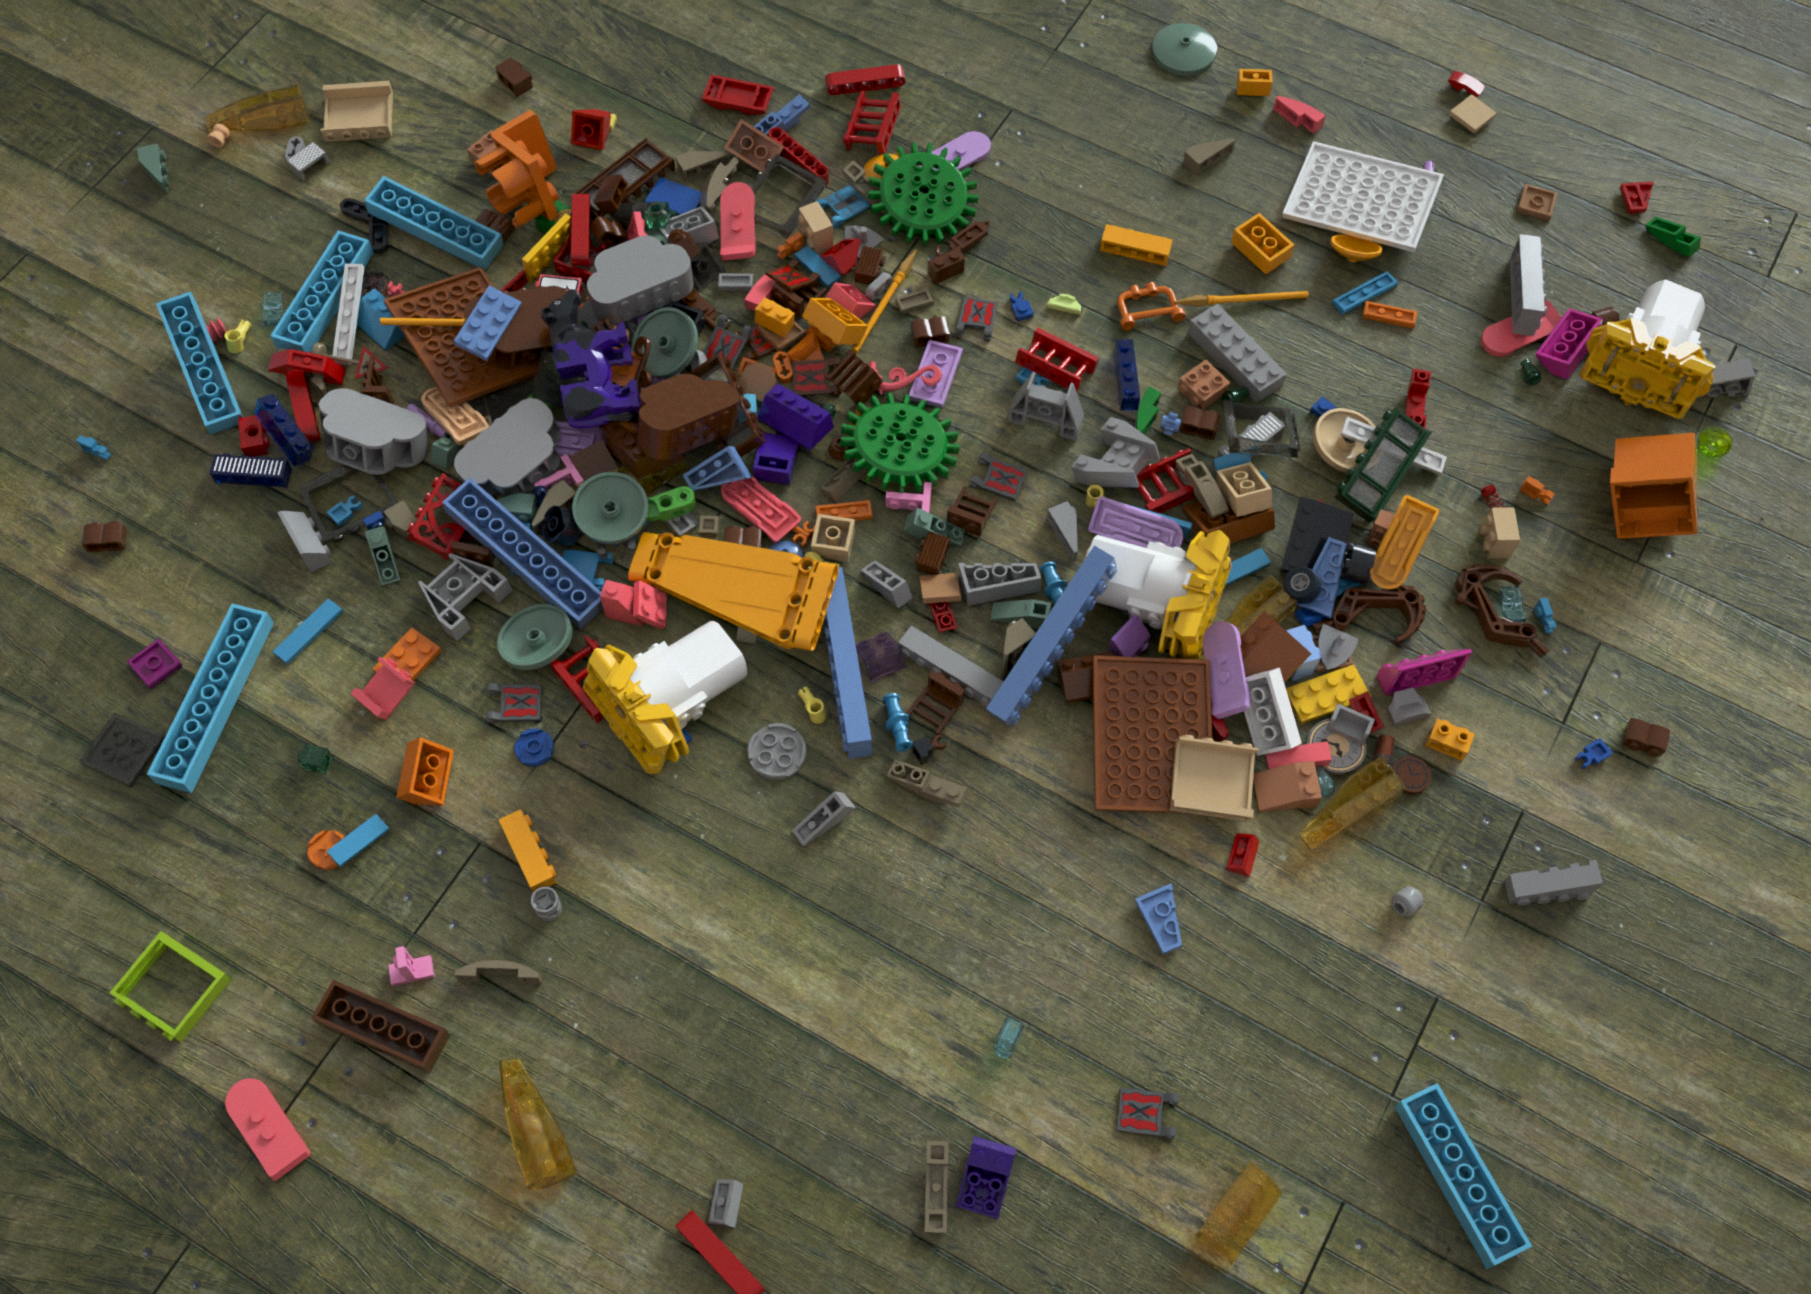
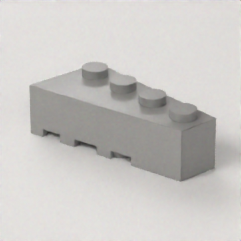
(1732, 378)
(998, 581)
(1553, 884)

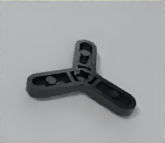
(377, 227)

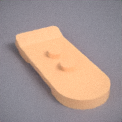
(458, 421)

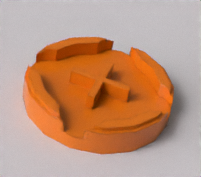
(318, 849)

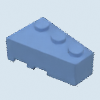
(718, 470)

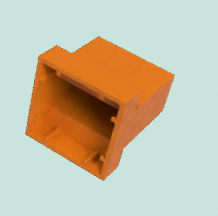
(1655, 486)

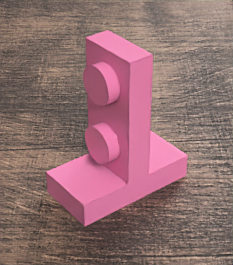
(568, 474)
(910, 501)
(409, 970)

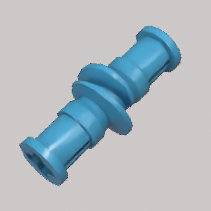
(1055, 586)
(897, 722)

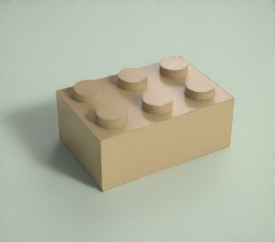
(1244, 489)

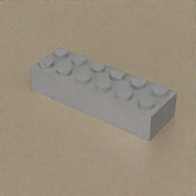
(1527, 285)
(1237, 353)

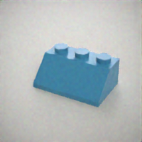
(370, 311)

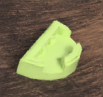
(1065, 303)

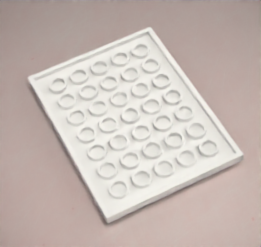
(1363, 196)

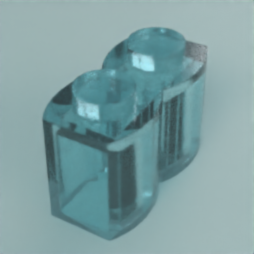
(1008, 1038)

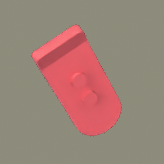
(737, 222)
(1501, 342)
(761, 508)
(265, 1127)

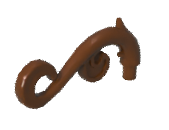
(642, 377)

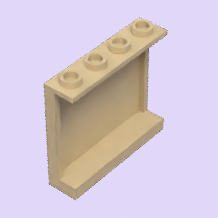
(357, 111)
(1213, 778)

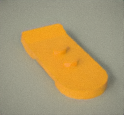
(1402, 542)

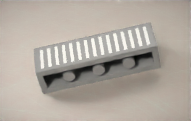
(1266, 428)

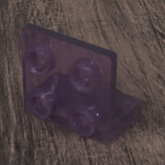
(881, 655)

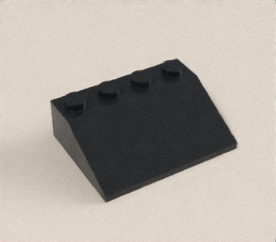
(1310, 529)

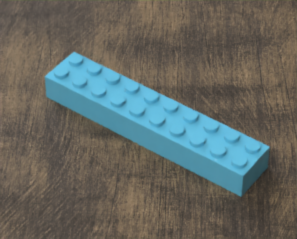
(210, 698)

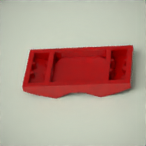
(737, 95)

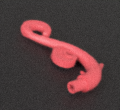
(904, 380)

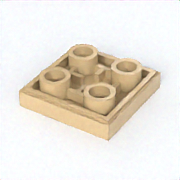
(1472, 113)

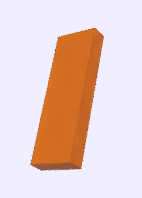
(1389, 314)
(853, 510)

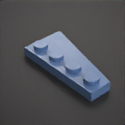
(1328, 570)

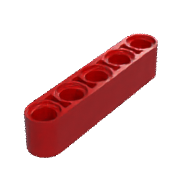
(865, 79)
(798, 154)
(580, 230)
(302, 404)
(718, 1255)

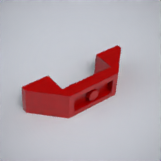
(307, 362)
(1416, 396)

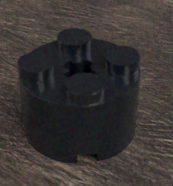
(560, 527)
(1357, 563)

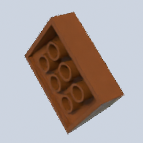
(1232, 526)
(1271, 647)

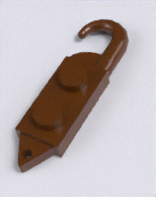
(967, 237)
(698, 302)

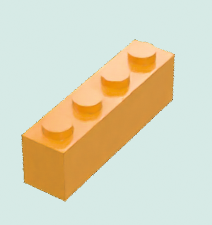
(1136, 245)
(527, 851)

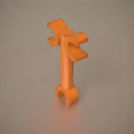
(803, 534)

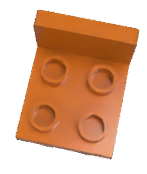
(521, 179)

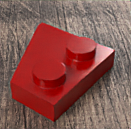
(1636, 196)

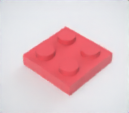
(636, 226)
(650, 605)

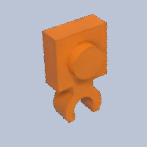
(792, 245)
(1536, 489)

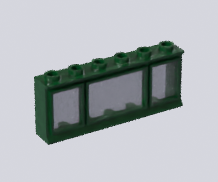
(1382, 464)

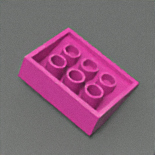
(1422, 670)

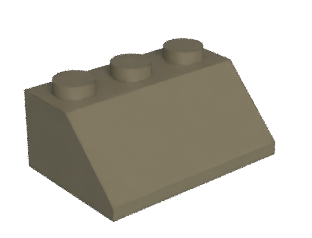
(1017, 639)

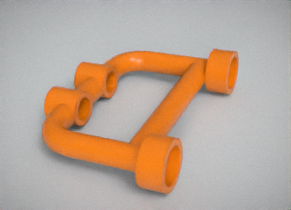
(1127, 321)

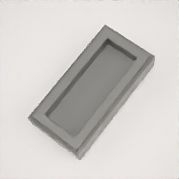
(735, 282)

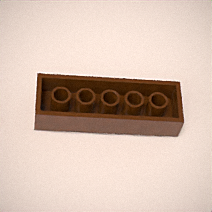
(381, 1026)

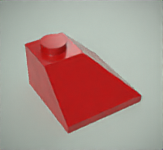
(590, 128)
(842, 255)

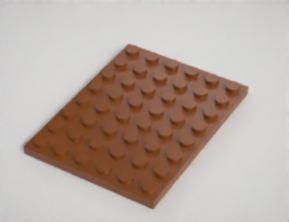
(454, 371)
(1137, 718)

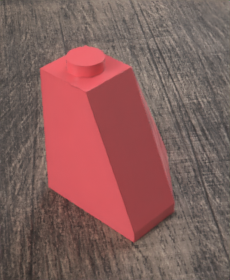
(618, 602)

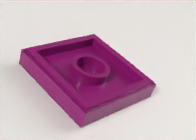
(154, 663)

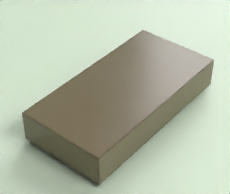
(914, 301)

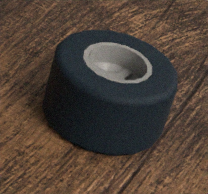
(1296, 581)

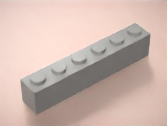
(957, 669)

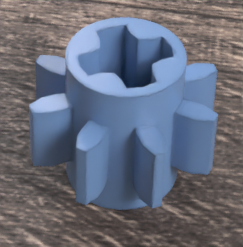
(1170, 423)

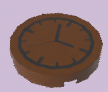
(1413, 773)

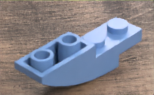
(785, 117)

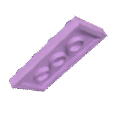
(946, 359)

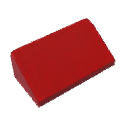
(516, 283)
(1364, 704)
(1243, 854)

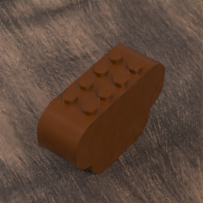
(527, 331)
(684, 415)

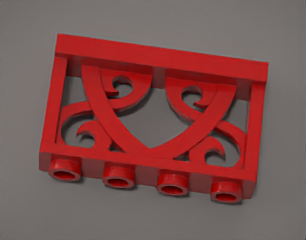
(431, 525)

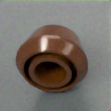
(835, 450)

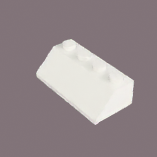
(1270, 713)

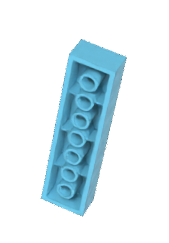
(434, 223)
(320, 294)
(200, 362)
(1462, 1176)

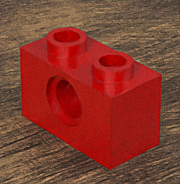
(253, 436)

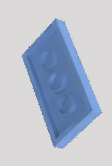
(487, 323)

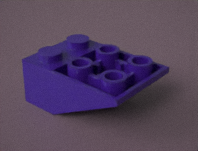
(776, 459)
(986, 1177)

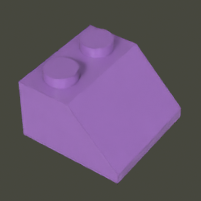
(1130, 639)

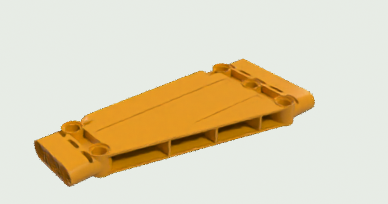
(741, 584)

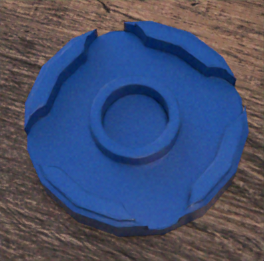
(534, 747)

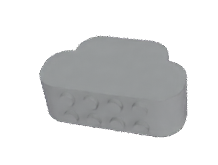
(638, 278)
(371, 432)
(513, 451)

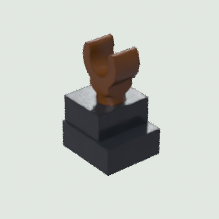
(923, 748)

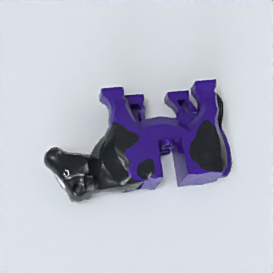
(590, 355)

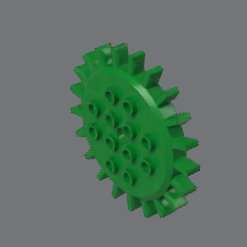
(898, 206)
(909, 420)

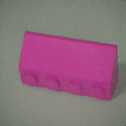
(1567, 343)

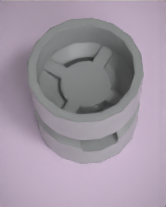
(546, 904)

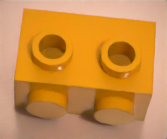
(1254, 82)
(774, 317)
(1450, 739)

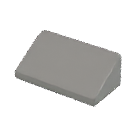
(725, 1203)

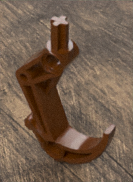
(1370, 598)
(1494, 627)

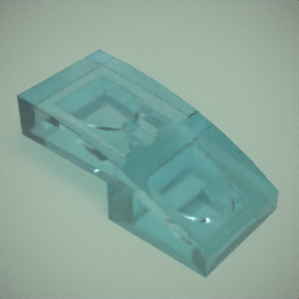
(272, 308)
(1511, 604)

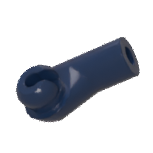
(540, 492)

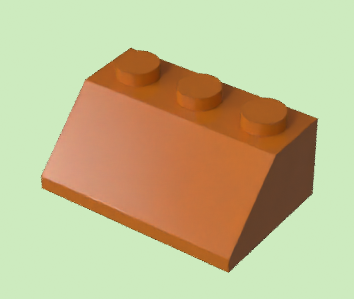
(425, 773)

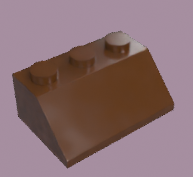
(1077, 677)

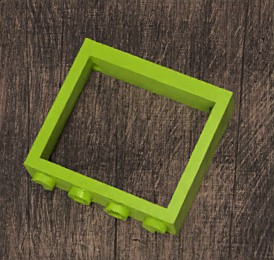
(144, 963)

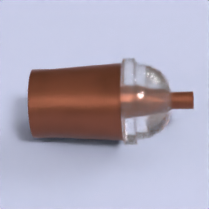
(1385, 748)

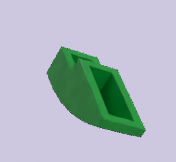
(1674, 236)
(1147, 410)

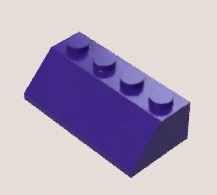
(795, 416)

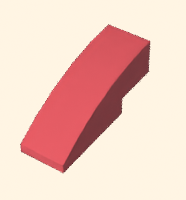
(1299, 113)
(761, 289)
(1315, 752)

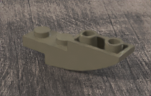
(716, 184)
(1203, 484)
(926, 785)

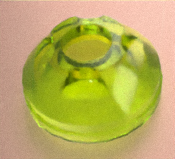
(1716, 437)

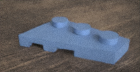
(1160, 917)

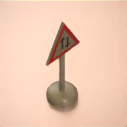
(320, 348)

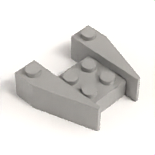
(1048, 406)
(1123, 460)
(458, 587)

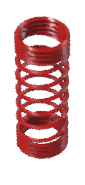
(1488, 491)

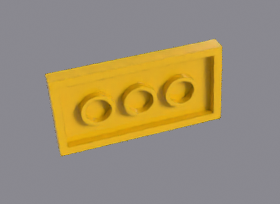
(547, 248)
(1322, 694)

